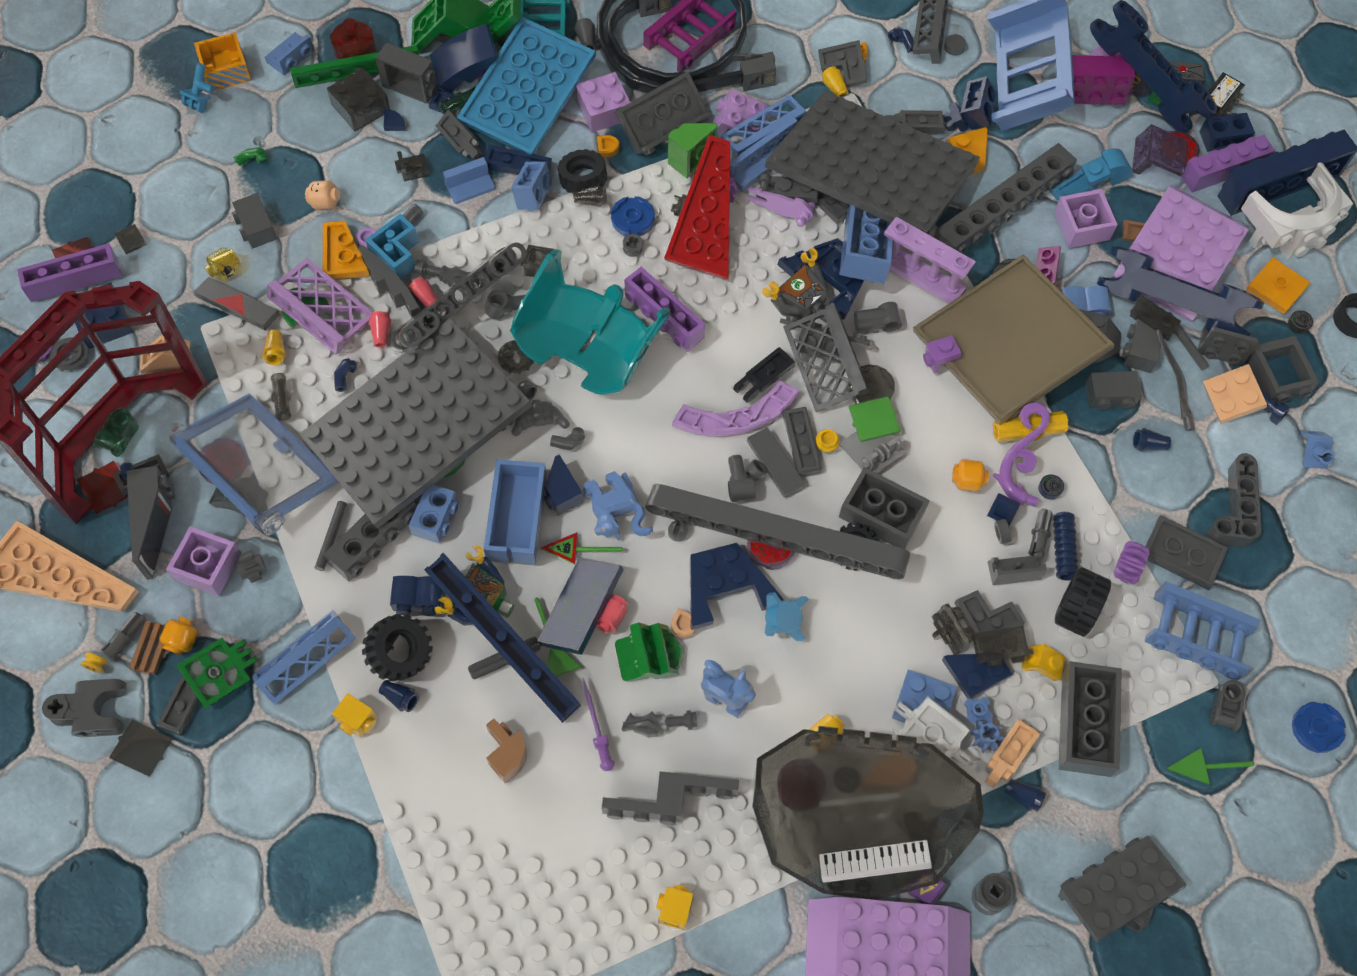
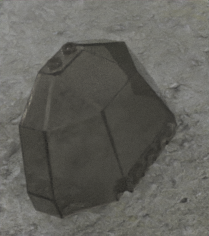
(859, 793)

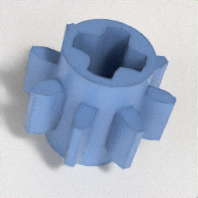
(986, 743)

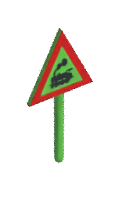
(567, 548)

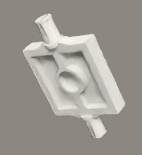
(935, 726)

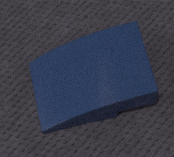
(463, 57)

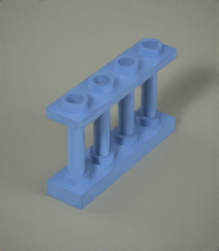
(1208, 610)

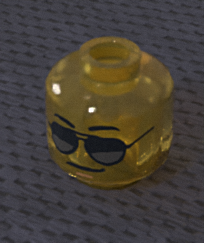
(222, 264)

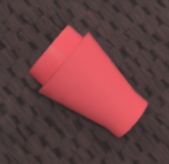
(422, 291)
(380, 327)

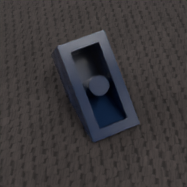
(561, 488)

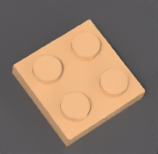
(1234, 394)

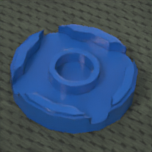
(632, 216)
(1318, 727)

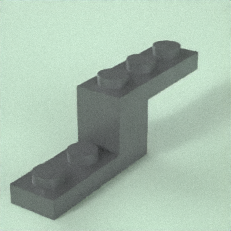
(670, 797)

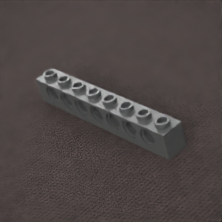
(1007, 199)

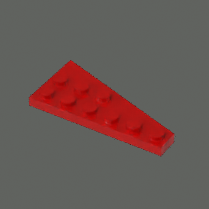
(703, 225)

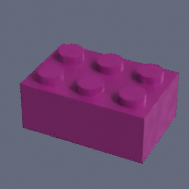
(1102, 79)

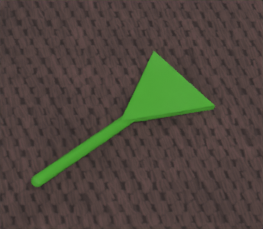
(558, 661)

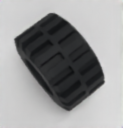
(1082, 601)
(417, 641)

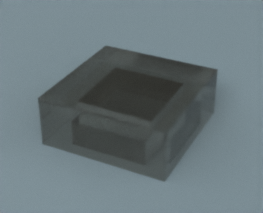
(130, 239)

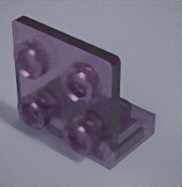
(1161, 149)

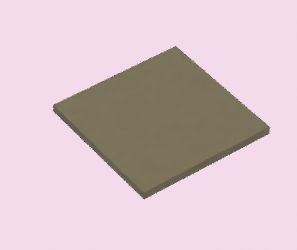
(1015, 338)

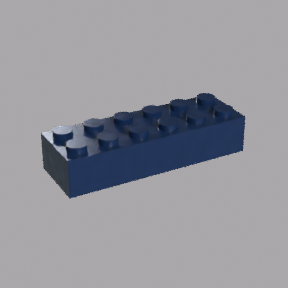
(1286, 171)

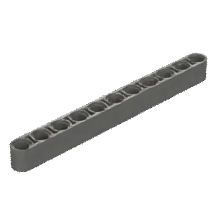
(778, 531)

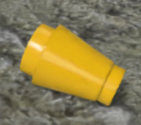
(834, 81)
(274, 348)

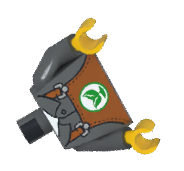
(802, 292)

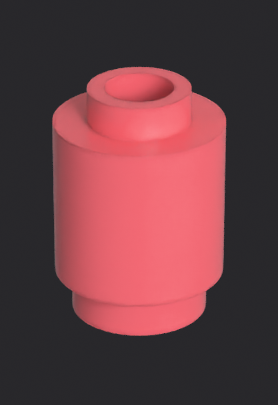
(612, 614)

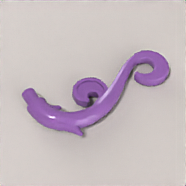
(1018, 450)

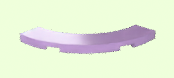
(739, 420)

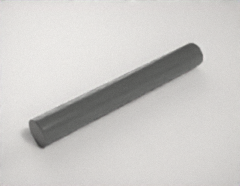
(1191, 348)
(331, 534)

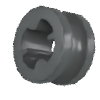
(637, 240)

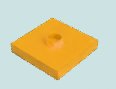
(1278, 285)

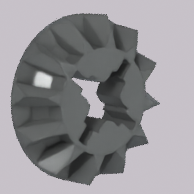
(78, 358)

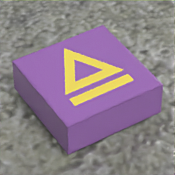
(929, 894)

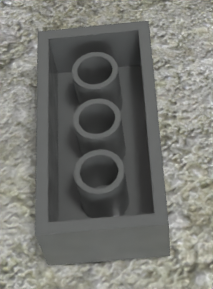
(1090, 719)

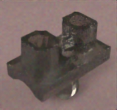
(949, 628)

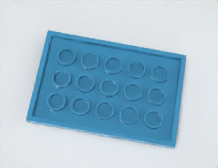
(526, 86)

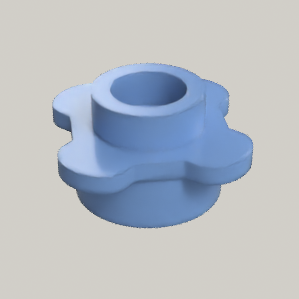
(974, 716)

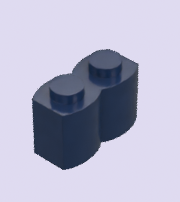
(415, 595)

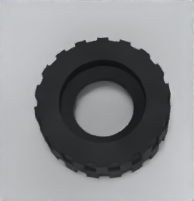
(578, 160)

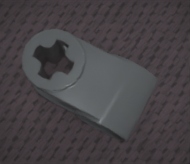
(1225, 710)

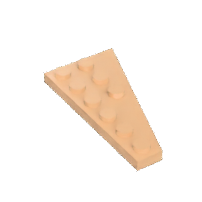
(47, 570)

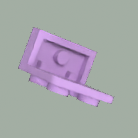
(735, 110)

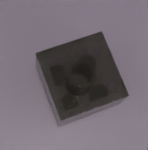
(358, 99)

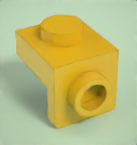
(1045, 661)

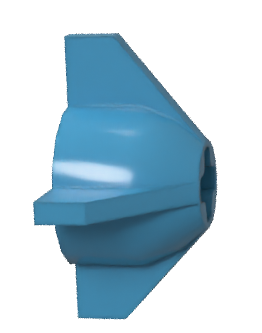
(784, 616)

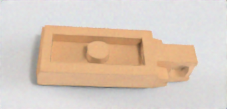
(1011, 752)

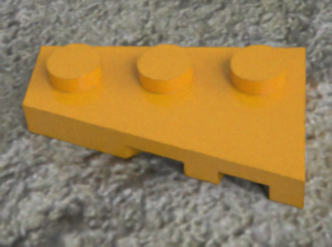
(340, 254)

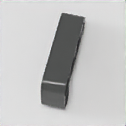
(1239, 500)

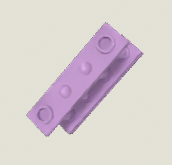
(920, 273)

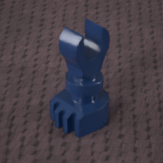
(1278, 411)

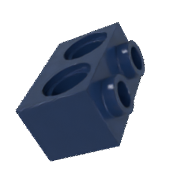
(978, 103)
(1224, 130)

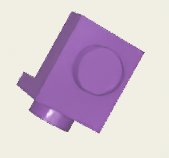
(941, 352)

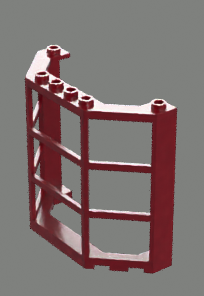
(39, 339)

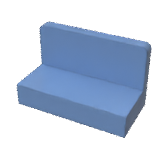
(468, 181)

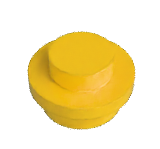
(827, 440)

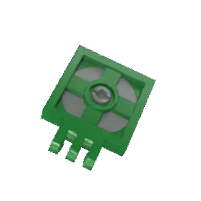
(216, 671)

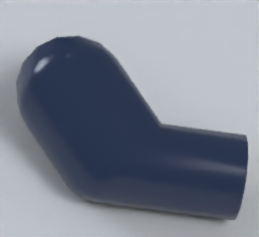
(903, 36)
(340, 373)

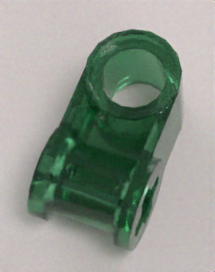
(115, 433)

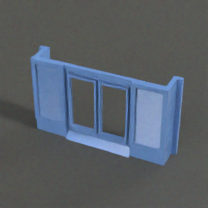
(1020, 28)

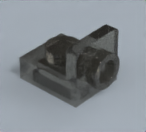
(412, 167)

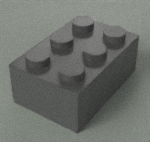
(884, 507)

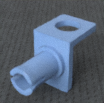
(1318, 449)

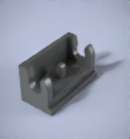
(1016, 569)

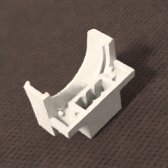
(1303, 229)

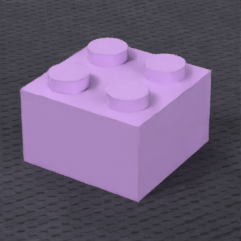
(599, 100)
(1085, 218)
(204, 561)

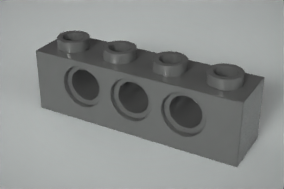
(357, 537)

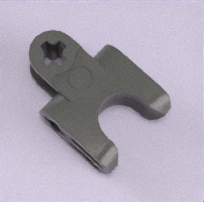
(84, 707)

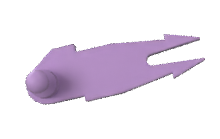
(784, 205)

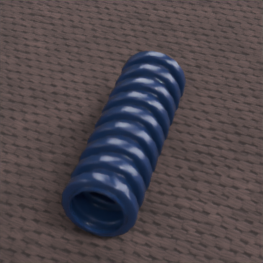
(1065, 545)

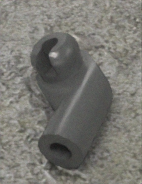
(569, 442)

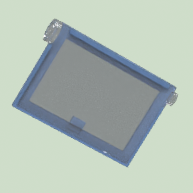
(253, 461)

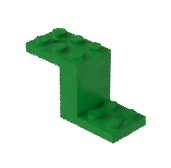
(461, 15)

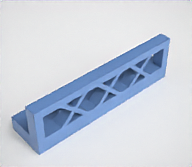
(754, 137)
(751, 163)
(297, 649)

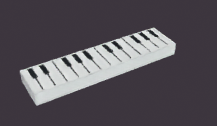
(875, 861)

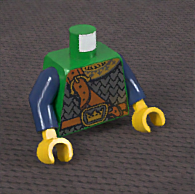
(487, 581)

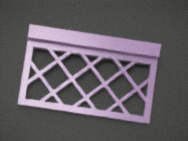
(305, 314)

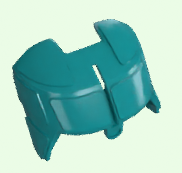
(562, 318)

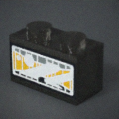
(1225, 93)

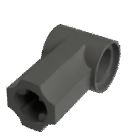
(884, 317)

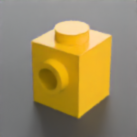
(354, 716)
(675, 906)

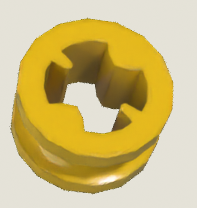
(93, 662)

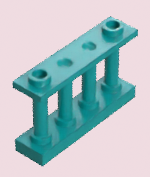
(524, 4)

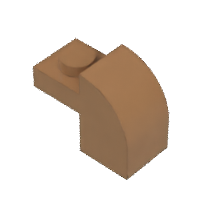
(510, 755)

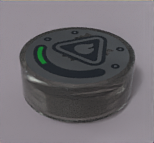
(1300, 322)

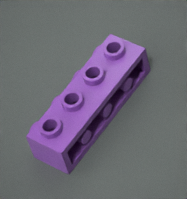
(1216, 165)
(69, 272)
(652, 296)

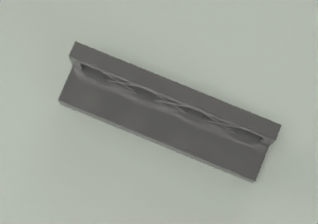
(936, 33)

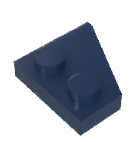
(975, 678)

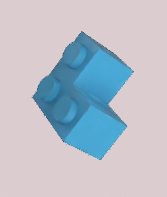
(392, 245)

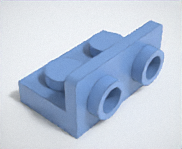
(290, 53)

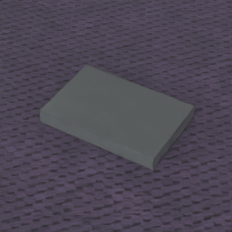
(1185, 552)

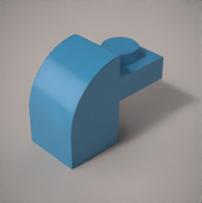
(1110, 166)

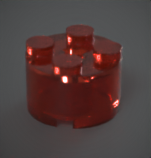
(352, 39)

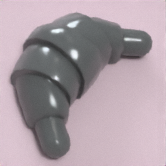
(538, 415)

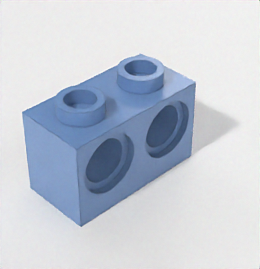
(531, 185)
(429, 512)

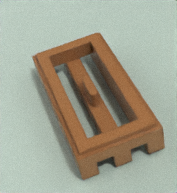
(134, 666)

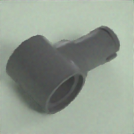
(506, 301)
(740, 485)

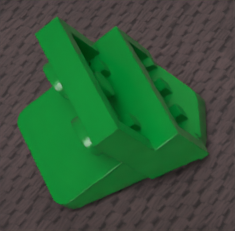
(648, 653)

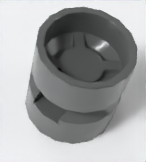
(992, 894)

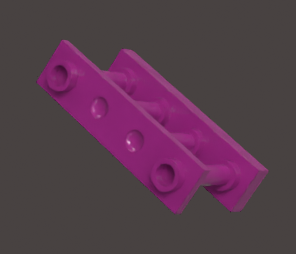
(682, 13)

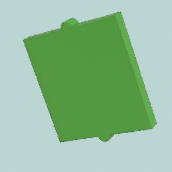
(874, 419)

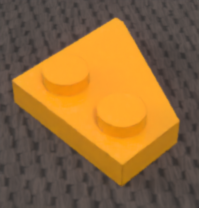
(973, 142)

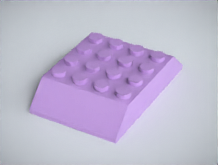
(1188, 242)
(885, 938)

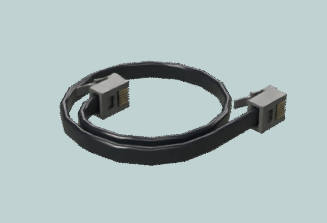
(754, 73)

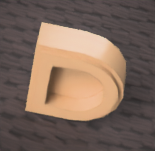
(681, 624)

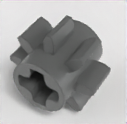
(251, 566)

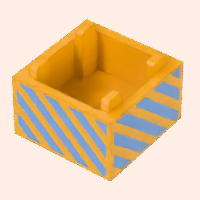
(223, 61)

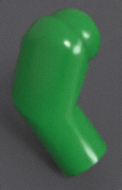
(250, 153)

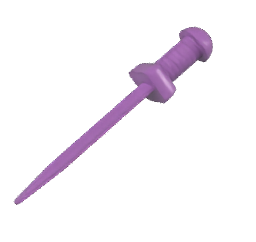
(601, 742)

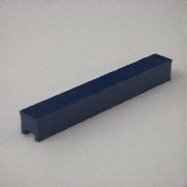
(503, 638)

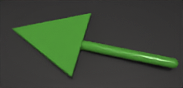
(1195, 767)

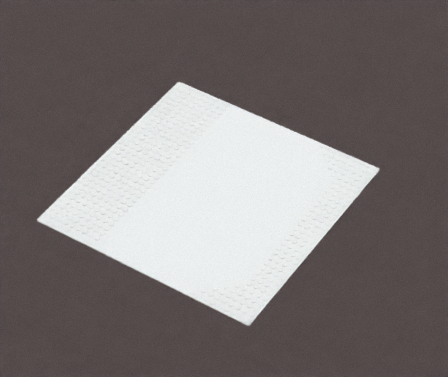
(531, 867)

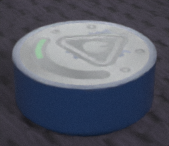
(1051, 487)

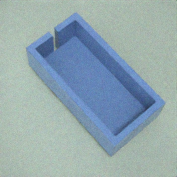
(515, 512)

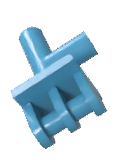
(194, 96)

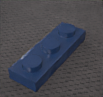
(511, 160)

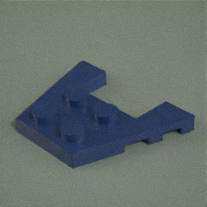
(829, 261)
(722, 573)

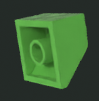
(687, 146)

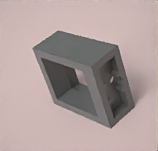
(394, 58)
(1265, 377)

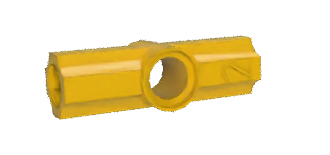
(1014, 429)

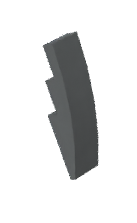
(387, 280)

